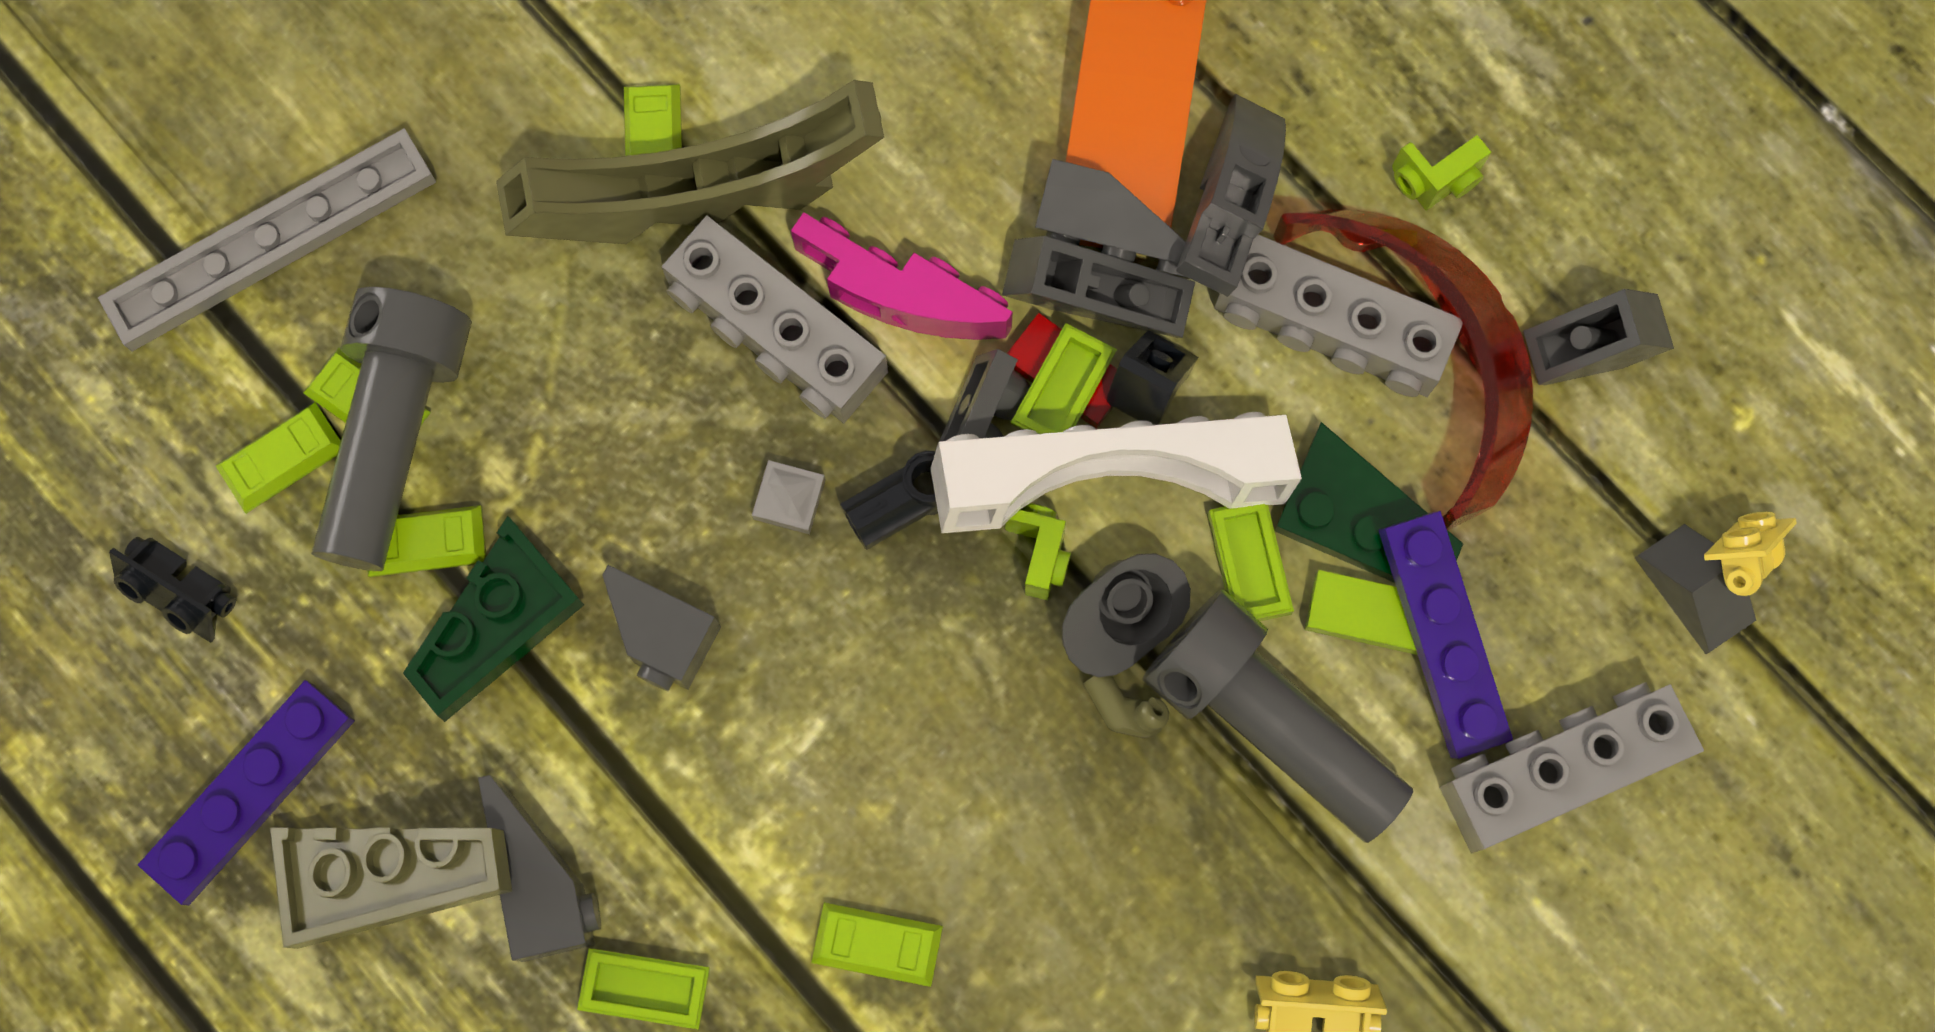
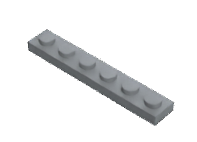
(266, 240)

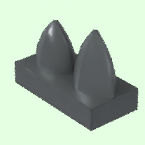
(988, 391)

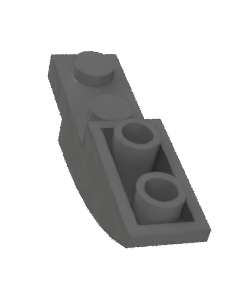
(1235, 195)

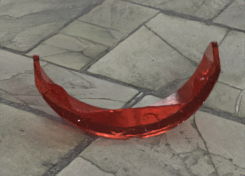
(1487, 335)

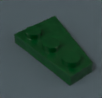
(1345, 504)
(497, 620)

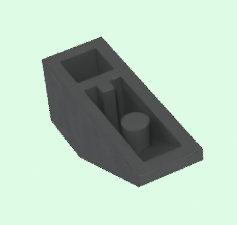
(1097, 286)
(547, 900)

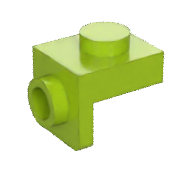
(1453, 174)
(1048, 561)

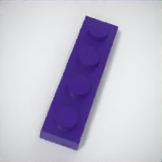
(1445, 635)
(245, 793)

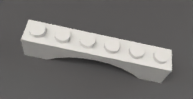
(1229, 460)

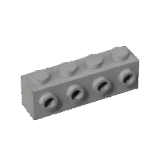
(1342, 318)
(774, 320)
(1570, 768)

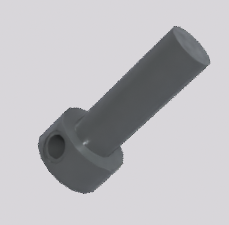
(402, 349)
(1218, 666)

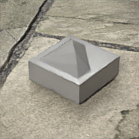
(788, 497)

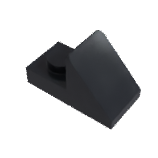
(1149, 377)

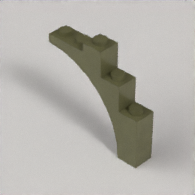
(623, 196)

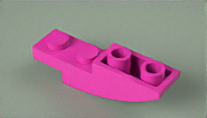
(919, 298)

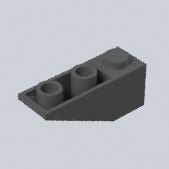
(1101, 210)

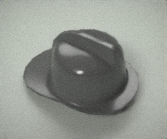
(1125, 613)

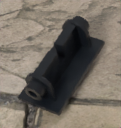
(149, 574)

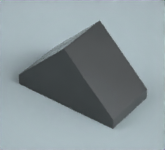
(1696, 588)

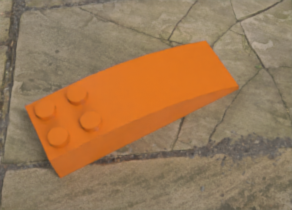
(1137, 95)

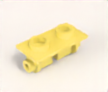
(1751, 550)
(1292, 1000)

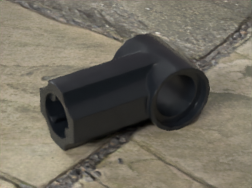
(891, 503)

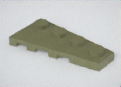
(373, 877)

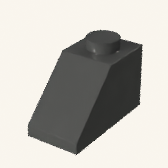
(1599, 337)
(659, 630)

